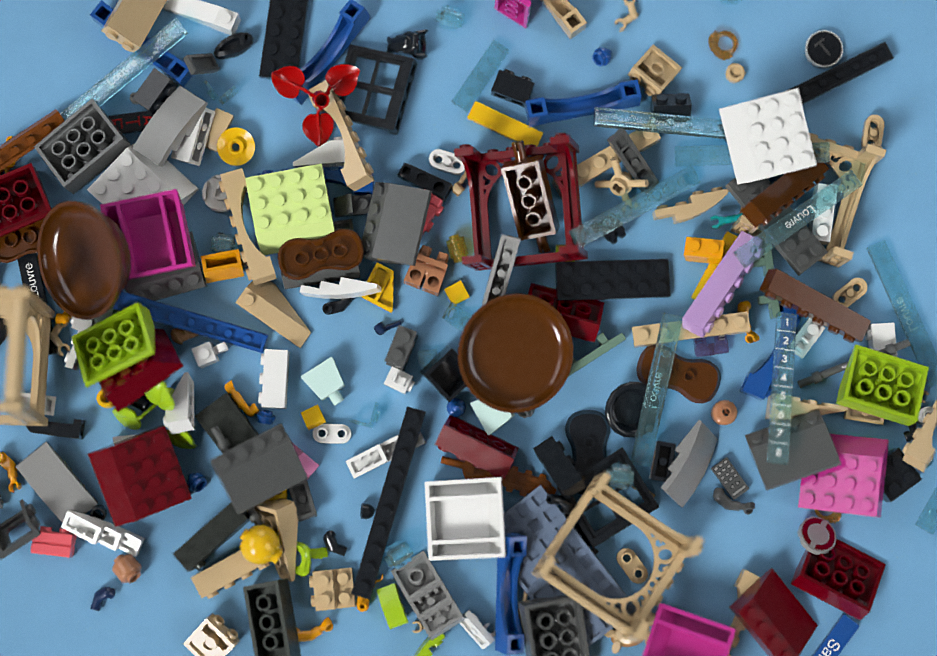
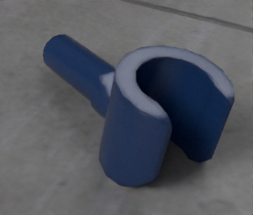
(380, 329)

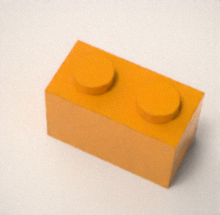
(704, 250)
(222, 266)

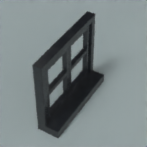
(398, 94)
(620, 523)

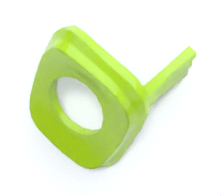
(308, 554)

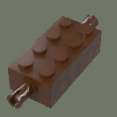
(530, 197)

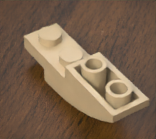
(698, 204)

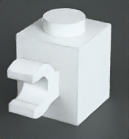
(208, 354)
(399, 380)

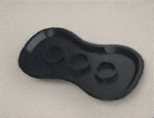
(588, 439)

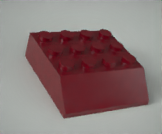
(136, 380)
(139, 476)

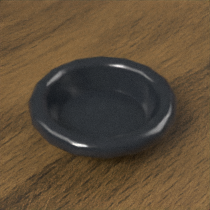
(625, 408)

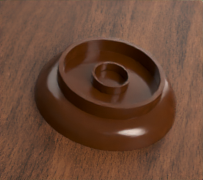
(83, 259)
(515, 353)

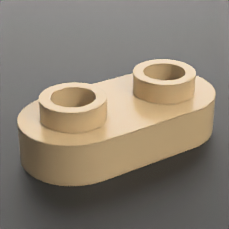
(873, 134)
(849, 293)
(632, 565)

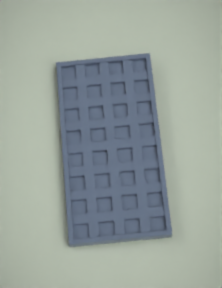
(541, 524)

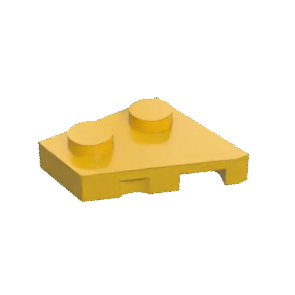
(385, 279)

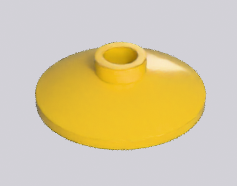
(235, 136)

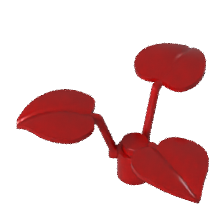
(342, 80)

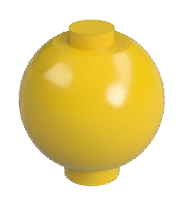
(260, 545)

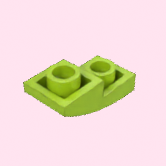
(392, 606)
(424, 649)

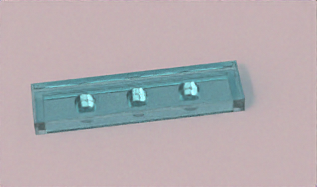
(480, 76)

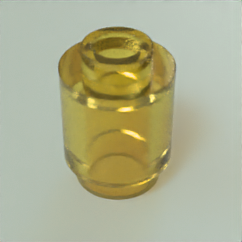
(457, 247)

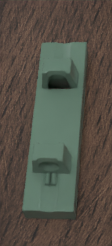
(767, 263)
(606, 345)

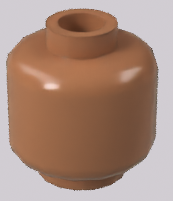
(717, 415)
(127, 568)

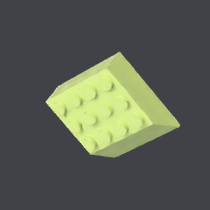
(289, 206)

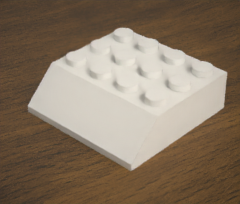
(767, 136)
(138, 176)
(465, 519)

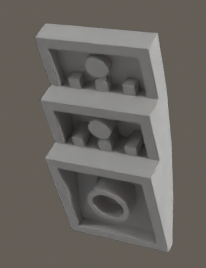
(170, 125)
(691, 463)
(55, 482)
(428, 595)

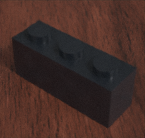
(560, 467)

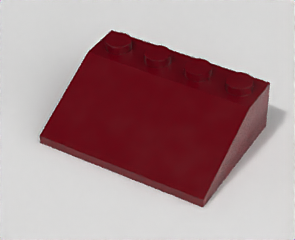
(21, 199)
(841, 578)
(774, 616)

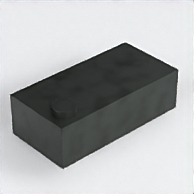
(229, 419)
(210, 538)
(272, 619)

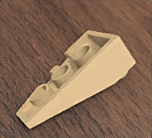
(274, 310)
(805, 406)
(283, 519)

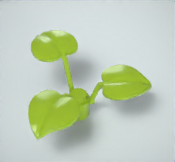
(161, 396)

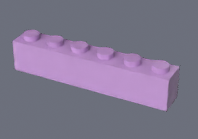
(717, 291)

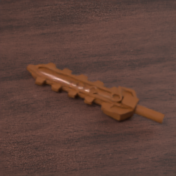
(514, 479)

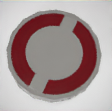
(817, 535)

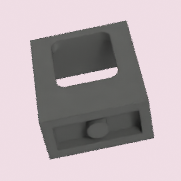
(401, 348)
(27, 514)

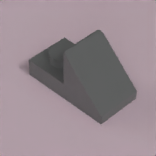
(352, 205)

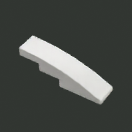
(345, 289)
(375, 456)
(101, 531)

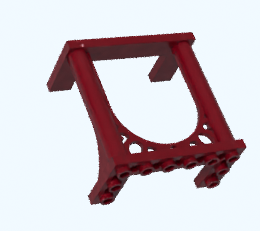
(475, 165)

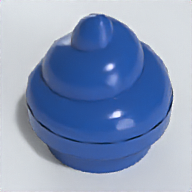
(602, 56)
(456, 407)
(196, 482)

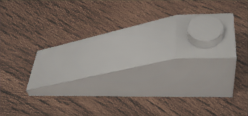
(501, 268)

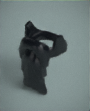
(408, 44)

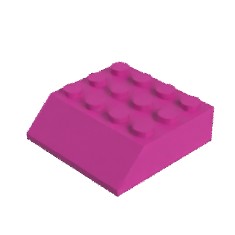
(154, 232)
(853, 486)
(686, 634)

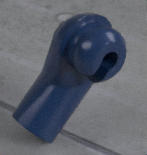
(100, 595)

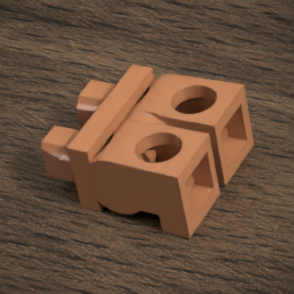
(427, 268)

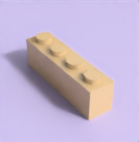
(224, 574)

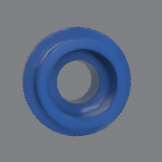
(266, 417)

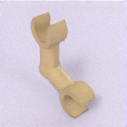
(629, 18)
(56, 340)

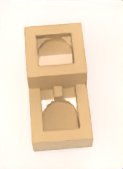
(220, 123)

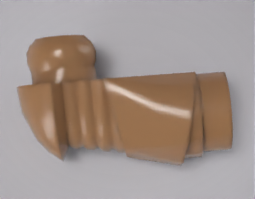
(180, 336)

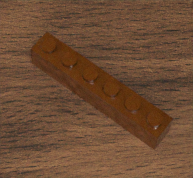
(781, 194)
(814, 305)

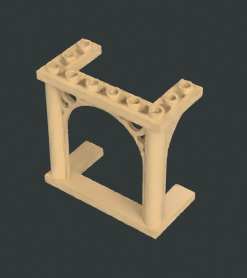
(862, 164)
(25, 316)
(636, 626)

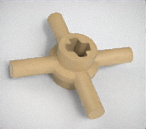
(621, 182)

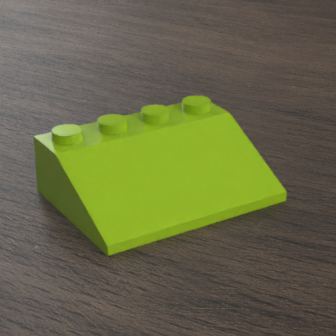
(114, 343)
(883, 385)

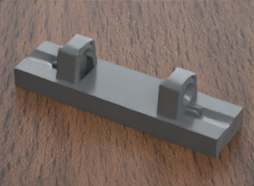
(631, 157)

